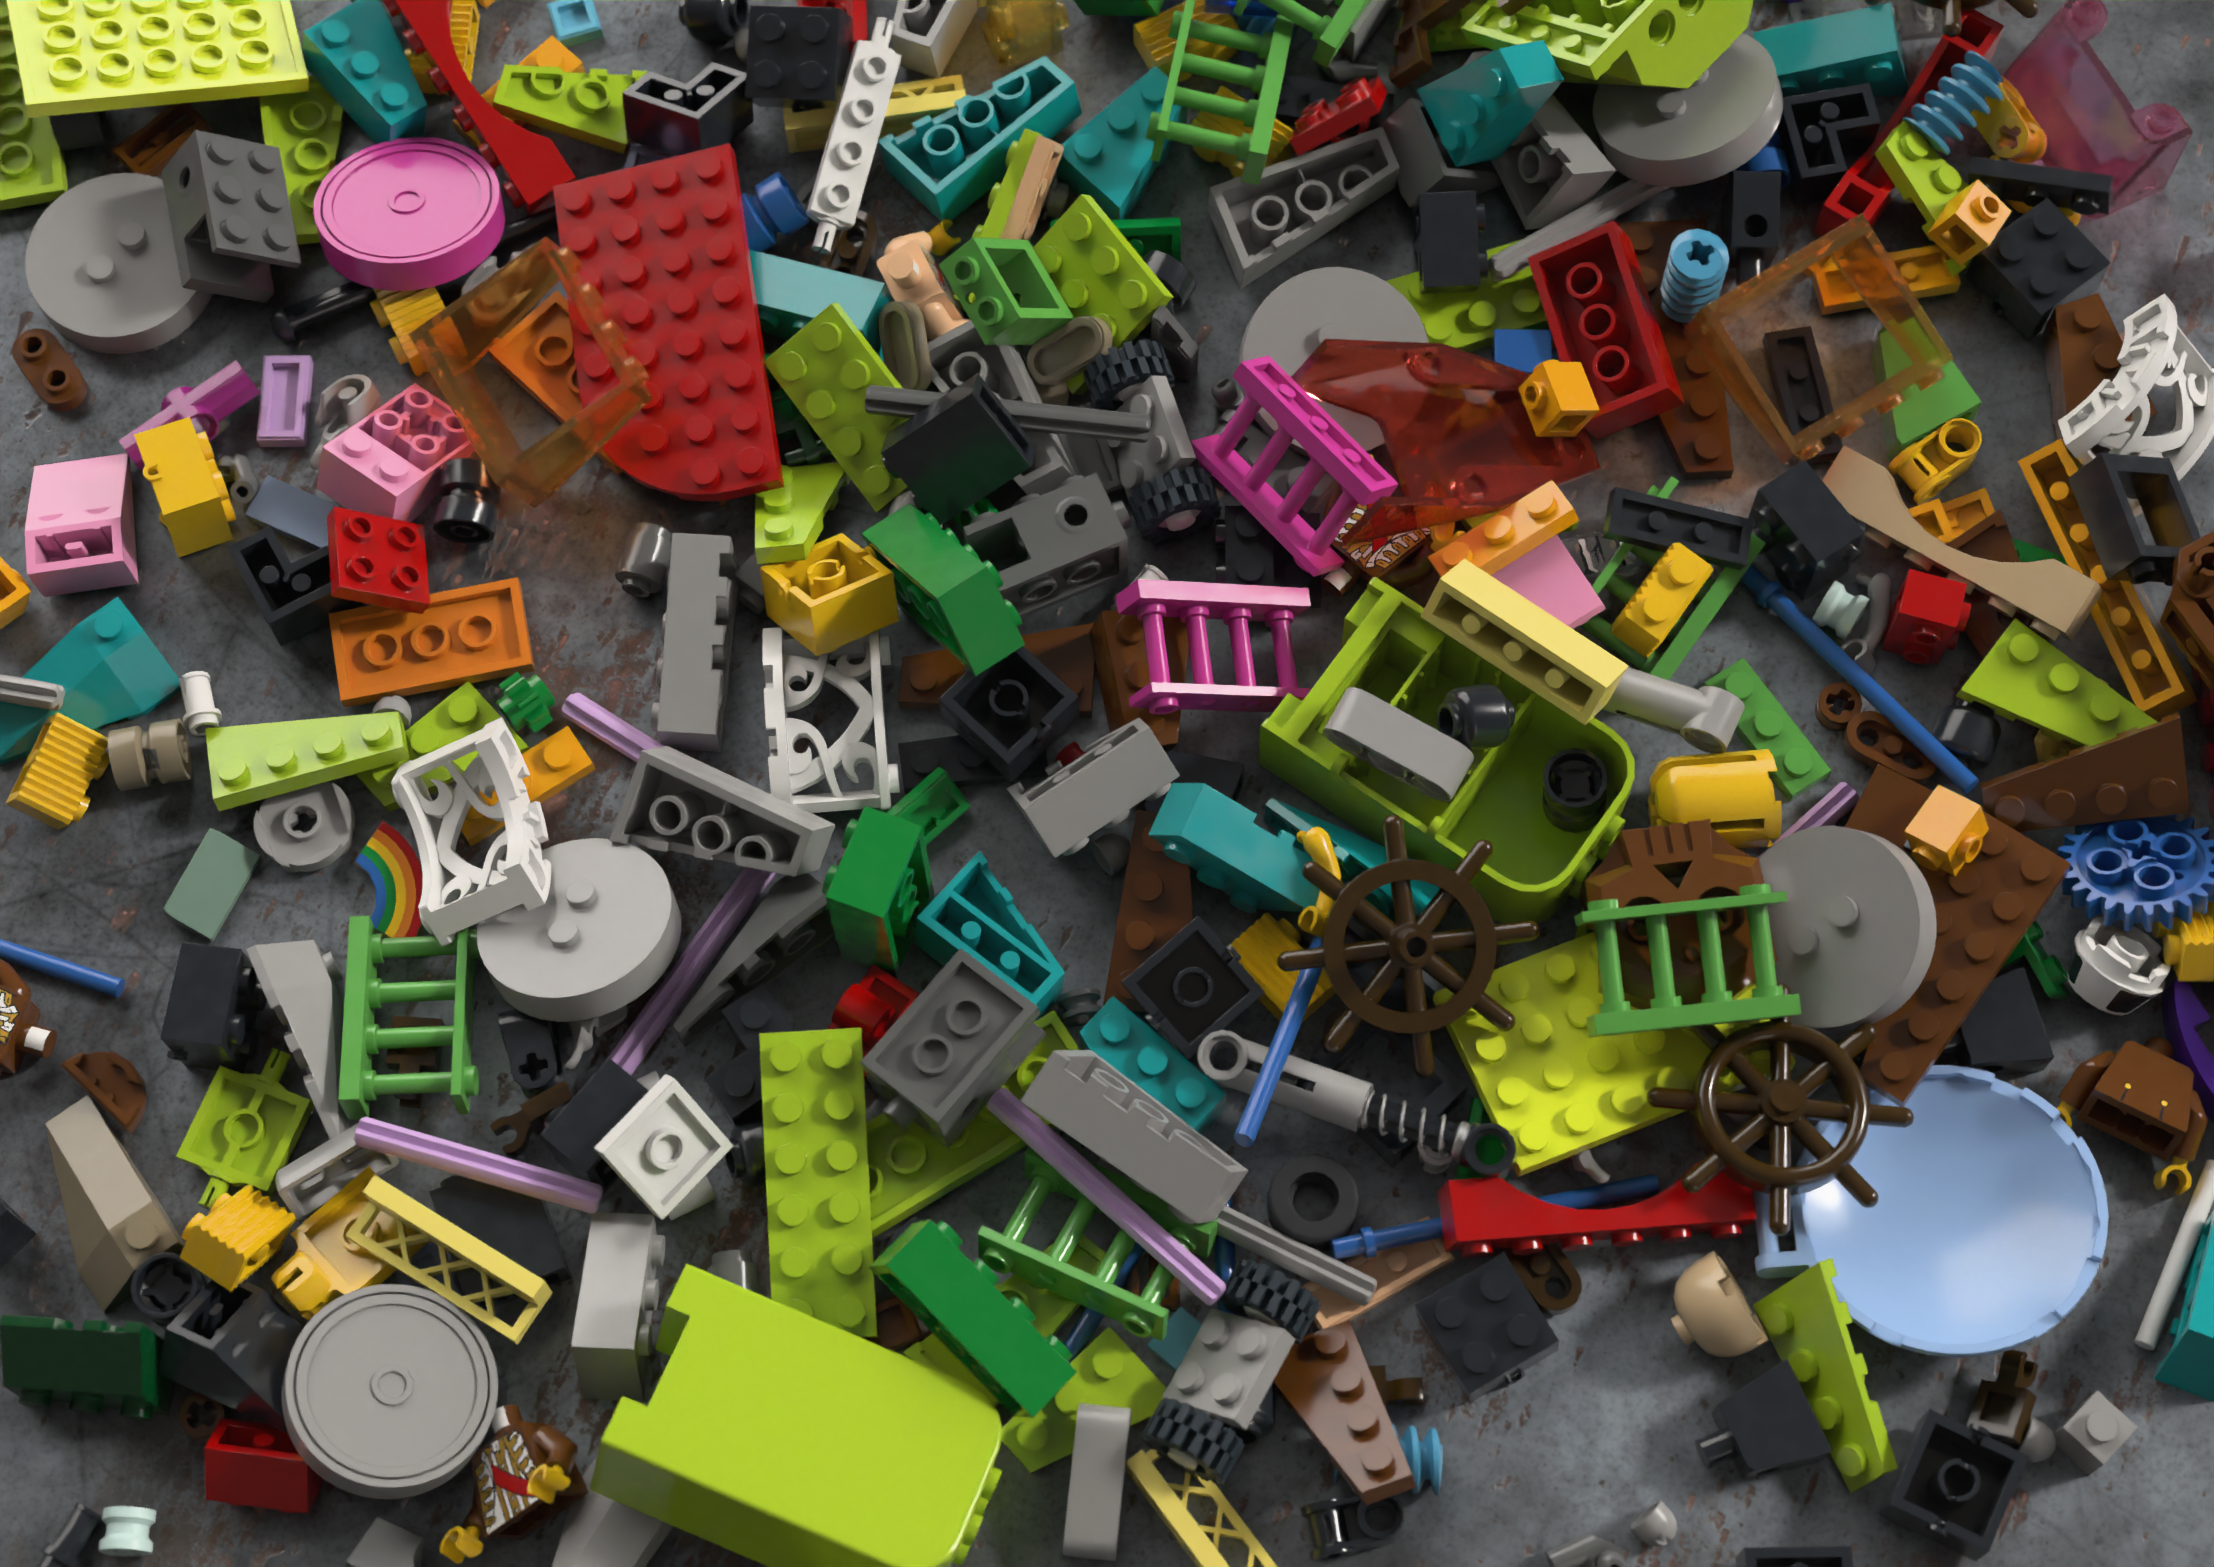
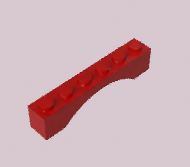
(523, 158)
(1866, 184)
(1495, 1214)

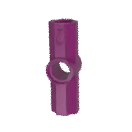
(204, 405)

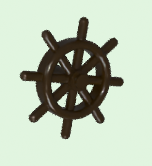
(1408, 946)
(1781, 1110)

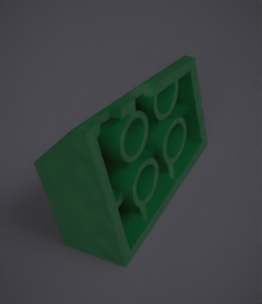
(85, 1367)

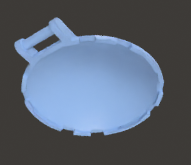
(1978, 1223)

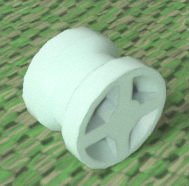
(1840, 610)
(127, 1531)

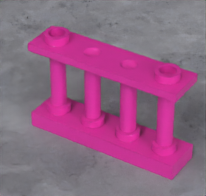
(1328, 448)
(1236, 606)

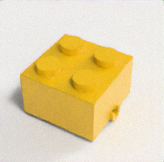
(186, 486)
(830, 595)

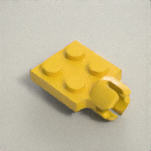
(330, 1263)

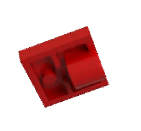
(1331, 120)
(377, 560)
(873, 1006)

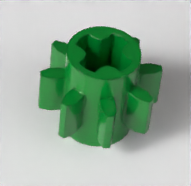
(525, 702)

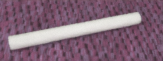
(2177, 1260)

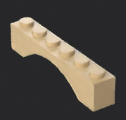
(2042, 590)

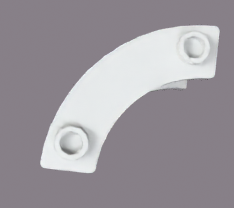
(2149, 346)
(791, 772)
(500, 883)

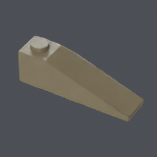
(106, 1204)

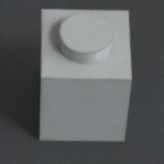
(2093, 1432)

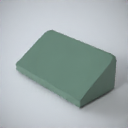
(211, 885)

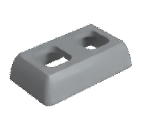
(337, 1172)

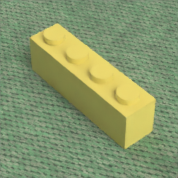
(1524, 641)

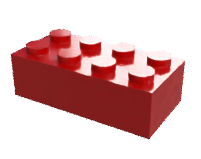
(1608, 324)

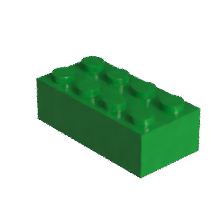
(946, 588)
(878, 890)
(974, 1318)

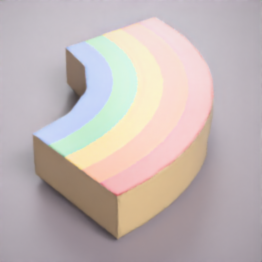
(397, 882)

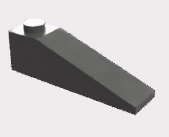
(774, 939)

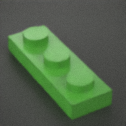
(1768, 726)

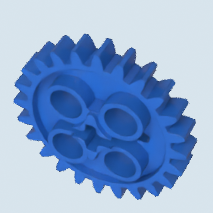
(2140, 870)

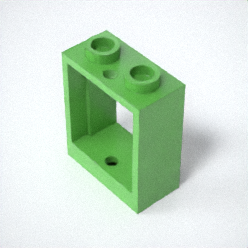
(999, 276)

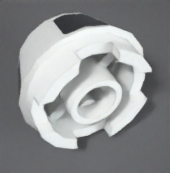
(2116, 967)

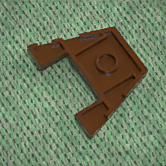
(1412, 40)

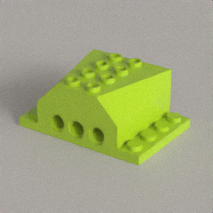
(1619, 39)

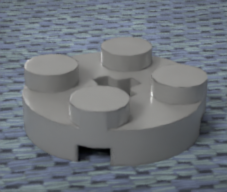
(310, 850)

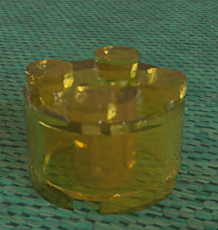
(1023, 29)

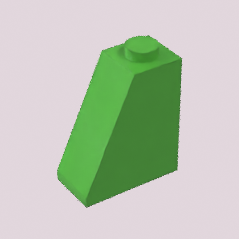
(1921, 410)

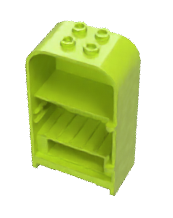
(1500, 798)
(800, 1439)

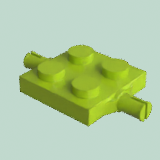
(245, 1129)

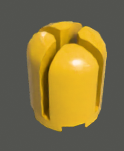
(1720, 787)

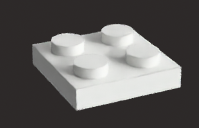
(663, 1146)

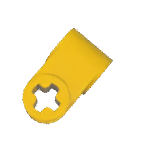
(2011, 127)
(1932, 465)

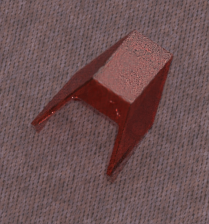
(1448, 427)

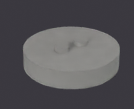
(1693, 132)
(110, 266)
(1321, 307)
(1851, 927)
(595, 939)
(389, 1391)

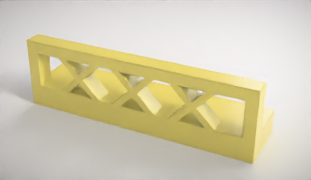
(906, 105)
(456, 1242)
(1182, 1524)

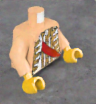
(915, 277)

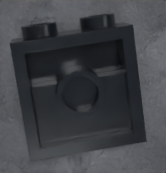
(1257, 557)

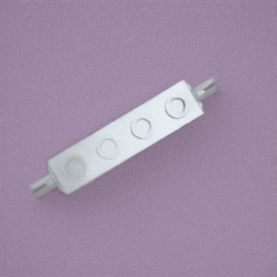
(853, 135)

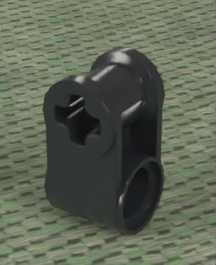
(530, 1047)
(1349, 1526)

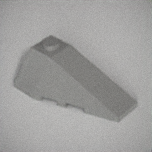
(306, 998)
(607, 1533)

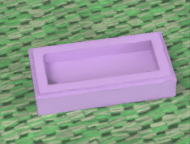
(285, 401)

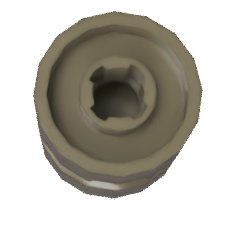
(133, 756)

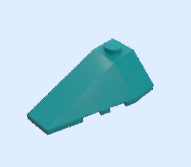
(106, 674)
(1352, 853)

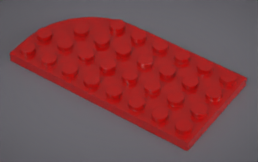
(679, 282)

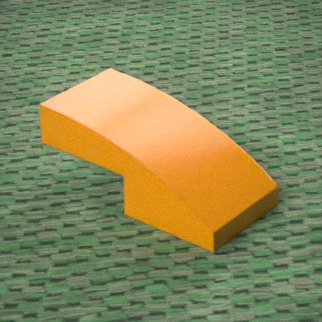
(1953, 517)

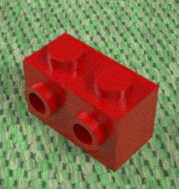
(1926, 618)
(258, 1468)

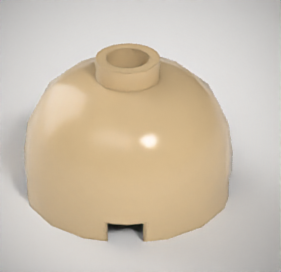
(1715, 1310)

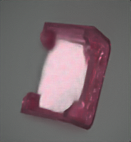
(2088, 115)

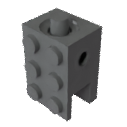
(229, 215)
(1061, 543)
(952, 1049)

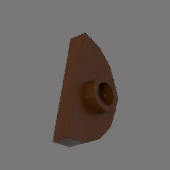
(112, 1083)

